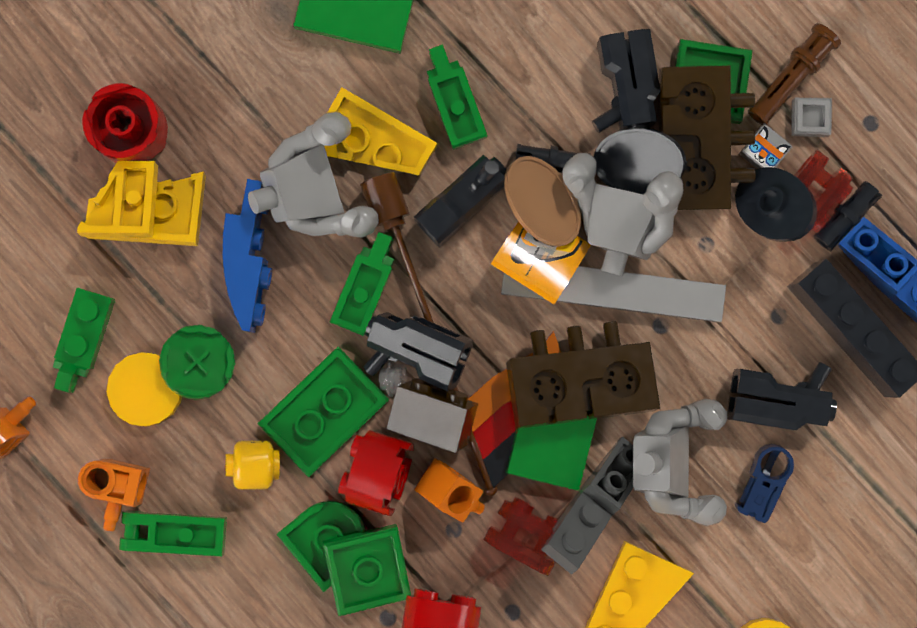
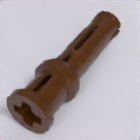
(803, 62)

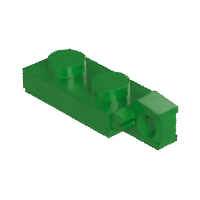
(454, 100)
(364, 286)
(81, 337)

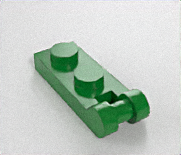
(174, 533)

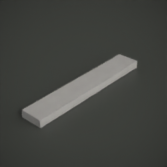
(635, 294)

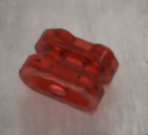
(834, 187)
(520, 515)

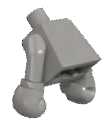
(303, 188)
(622, 219)
(663, 462)

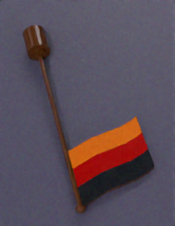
(494, 419)

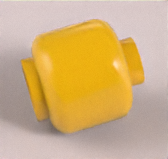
(253, 465)

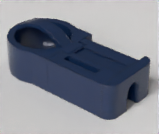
(762, 490)

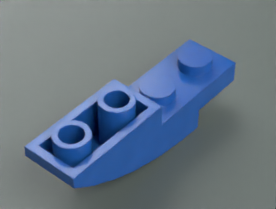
(884, 264)
(243, 271)

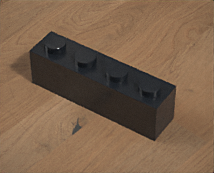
(856, 329)

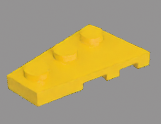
(379, 137)
(176, 212)
(636, 589)

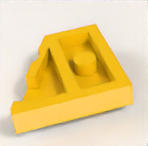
(125, 203)

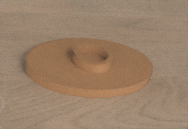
(542, 201)

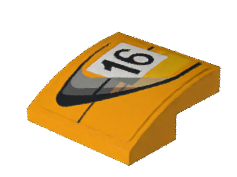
(539, 265)

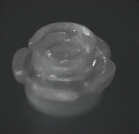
(392, 377)

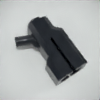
(634, 79)
(461, 200)
(420, 344)
(803, 400)

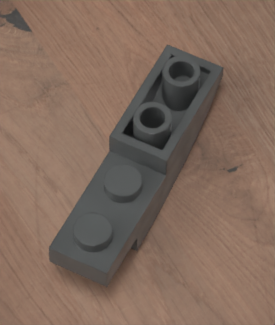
(592, 508)

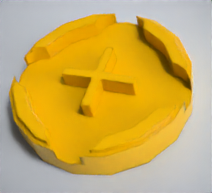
(139, 392)

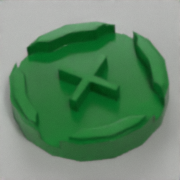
(196, 362)

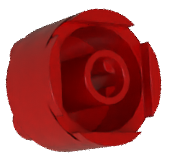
(107, 117)
(376, 472)
(427, 611)

